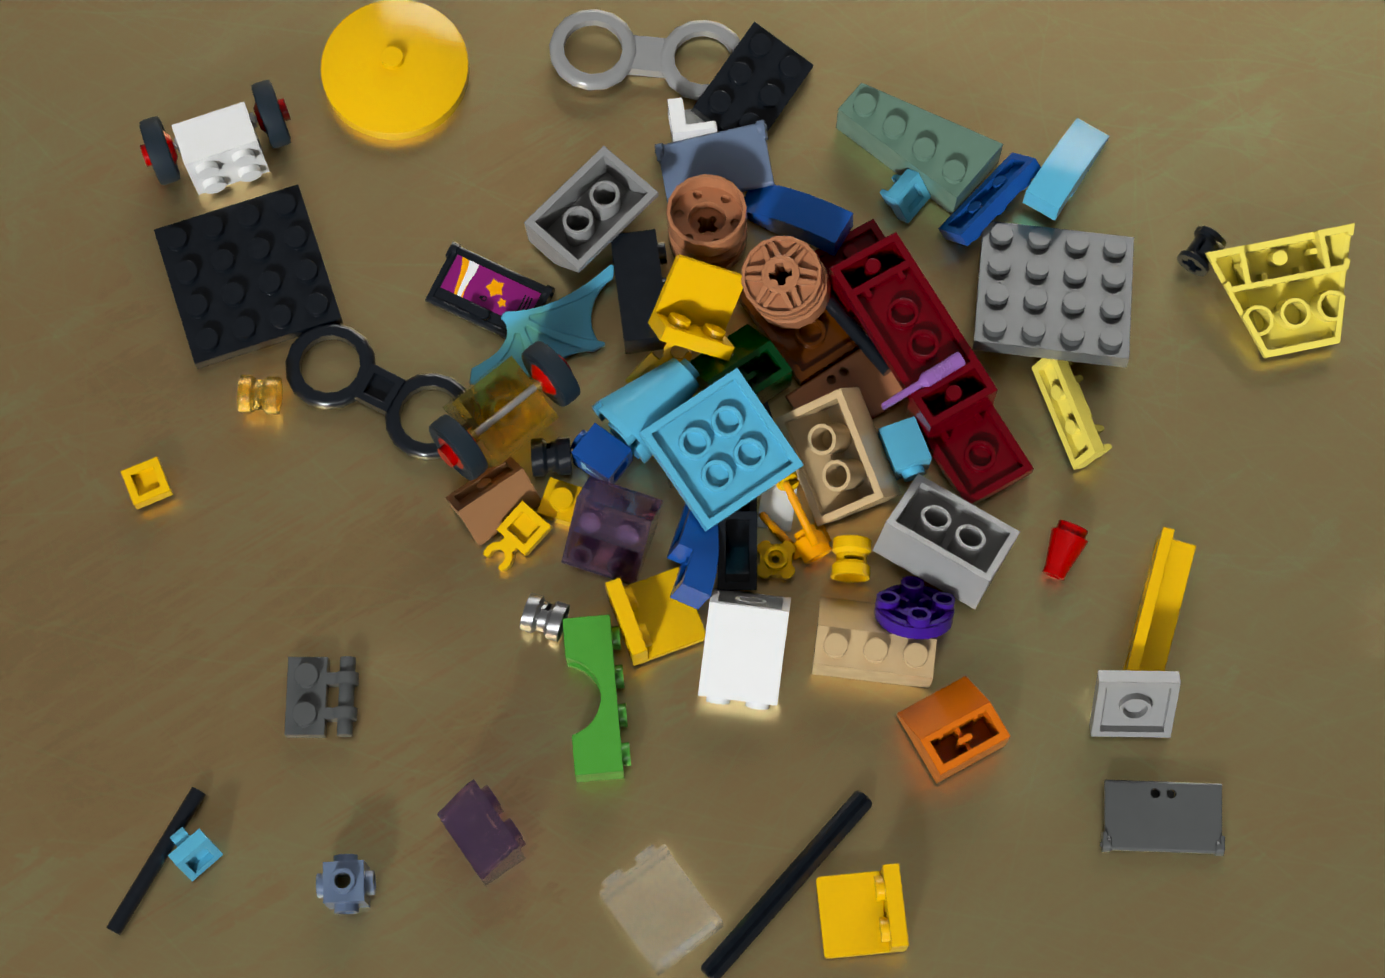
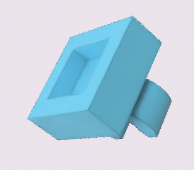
(906, 195)
(193, 852)

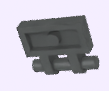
(308, 697)

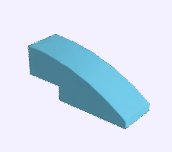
(1065, 169)

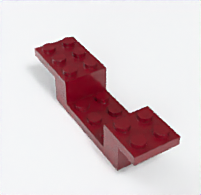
(913, 333)

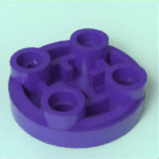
(914, 609)

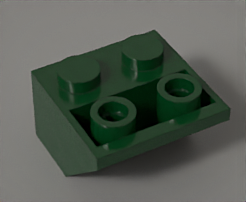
(756, 360)

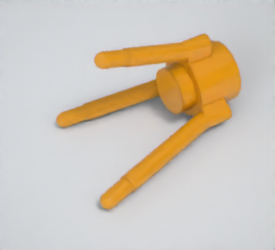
(811, 541)

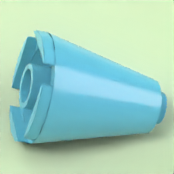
(646, 401)

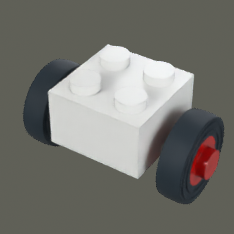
(219, 144)

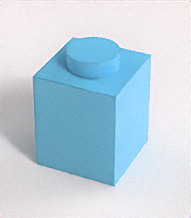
(905, 449)

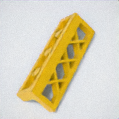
(1159, 603)

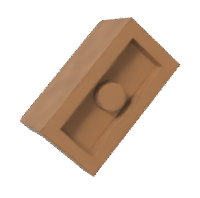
(491, 499)

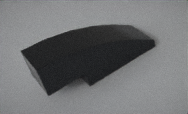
(738, 549)

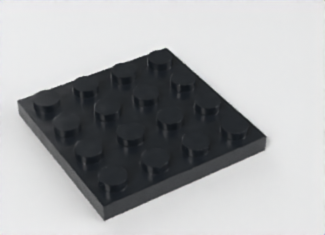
(247, 276)

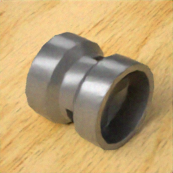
(544, 617)

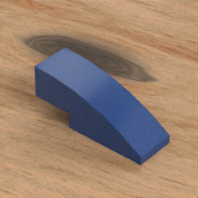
(799, 216)
(698, 557)

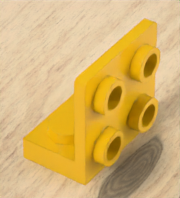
(697, 307)
(651, 619)
(862, 913)

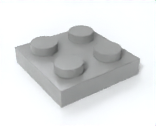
(1134, 703)

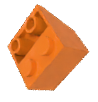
(954, 728)

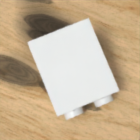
(744, 648)

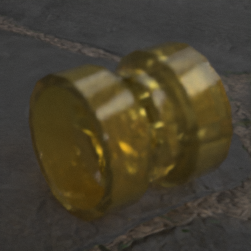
(260, 394)

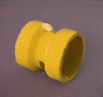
(851, 558)

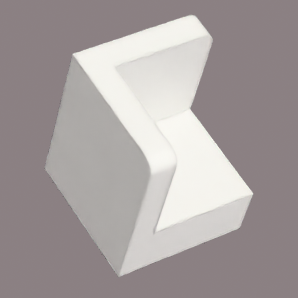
(685, 123)

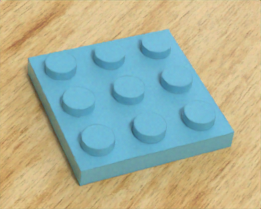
(721, 449)

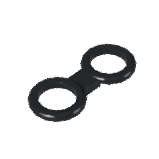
(371, 387)

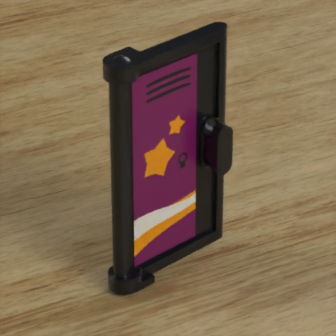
(484, 289)

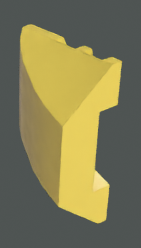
(1289, 288)

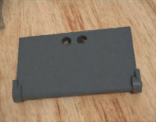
(1156, 822)

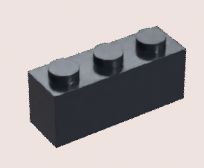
(638, 285)

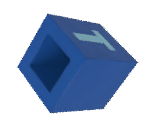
(601, 454)

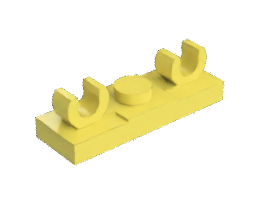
(1070, 411)

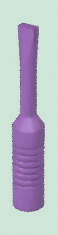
(929, 378)

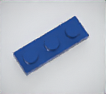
(990, 199)

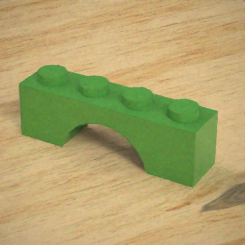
(598, 747)

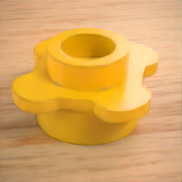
(768, 568)

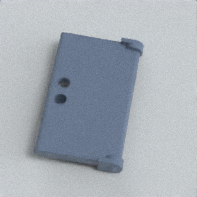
(733, 154)

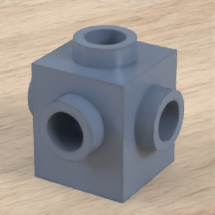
(356, 894)

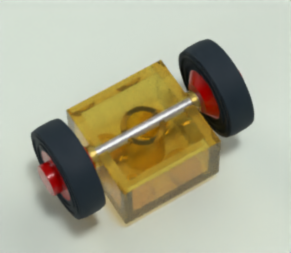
(503, 410)

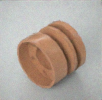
(708, 206)
(806, 287)

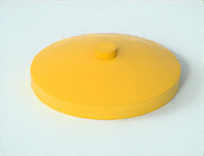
(395, 69)

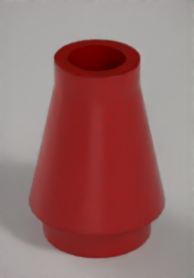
(1064, 548)

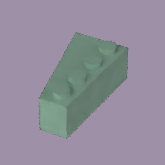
(905, 136)

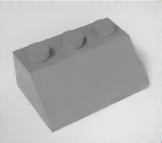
(589, 211)
(945, 541)

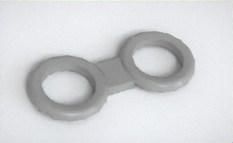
(639, 54)

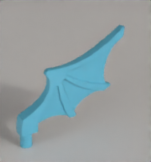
(560, 324)

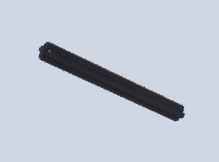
(786, 885)

